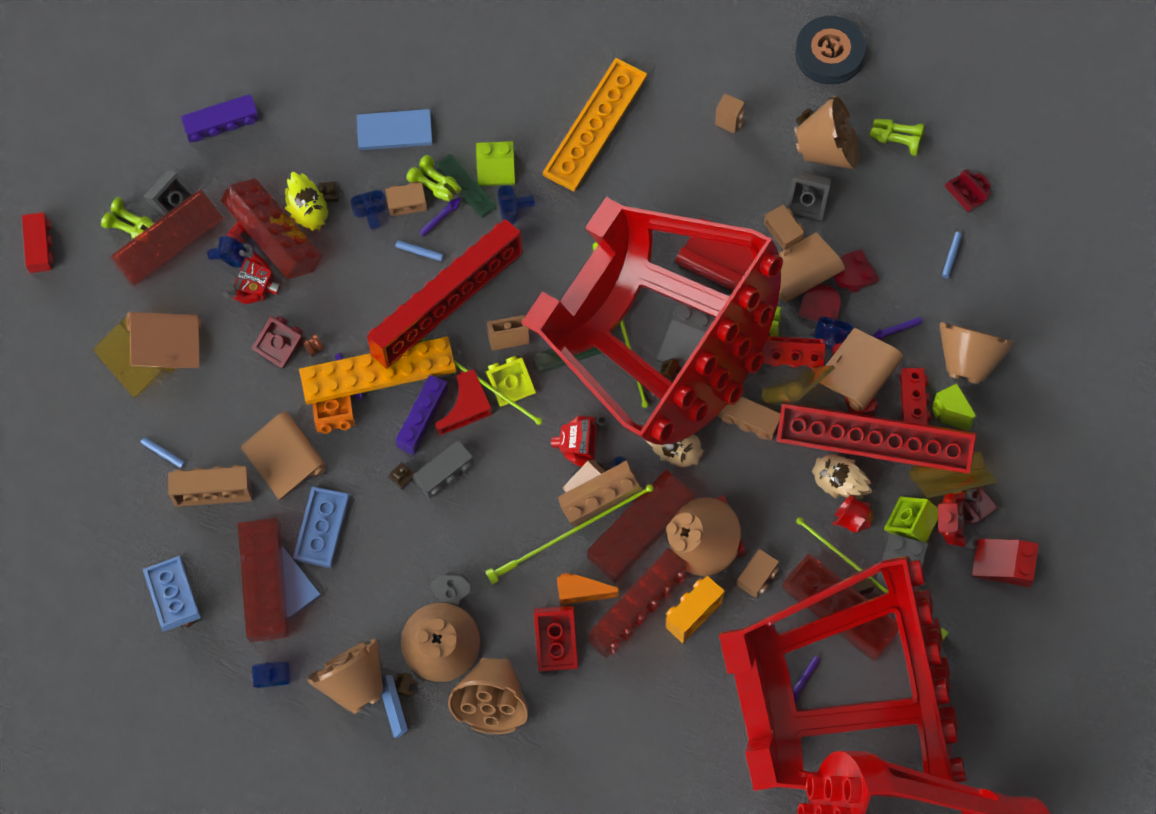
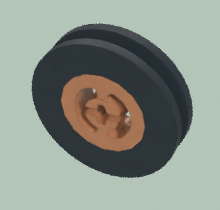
(818, 62)

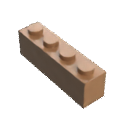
(752, 418)

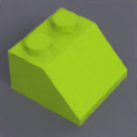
(495, 163)
(953, 408)
(912, 518)

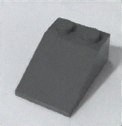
(684, 334)
(898, 547)

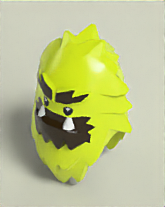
(305, 202)

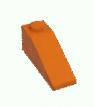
(582, 589)

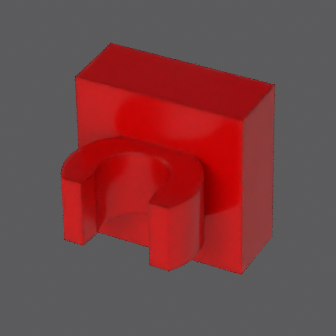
(236, 232)

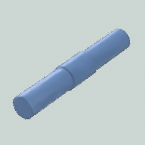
(419, 250)
(952, 255)
(163, 452)

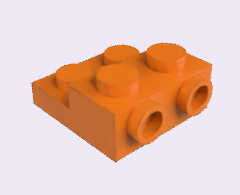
(333, 414)

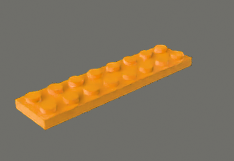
(594, 125)
(366, 374)

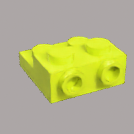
(510, 379)

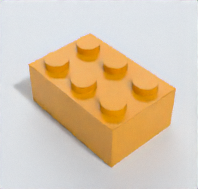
(694, 608)

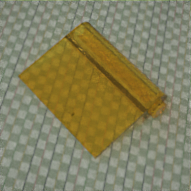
(115, 354)
(795, 390)
(939, 482)

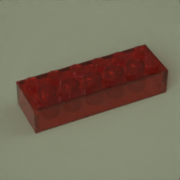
(271, 228)
(165, 237)
(639, 526)
(813, 576)
(263, 580)
(638, 603)

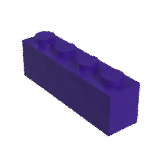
(220, 118)
(421, 414)

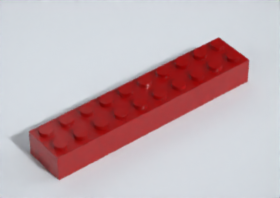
(445, 293)
(876, 437)

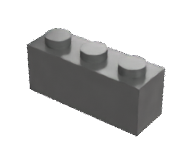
(443, 469)

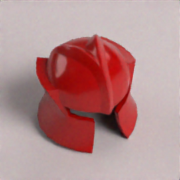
(854, 515)

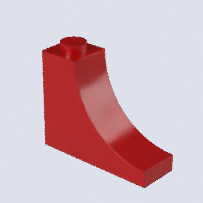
(469, 407)

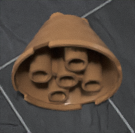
(828, 136)
(972, 352)
(705, 535)
(458, 646)
(352, 677)
(490, 698)

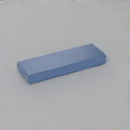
(393, 707)

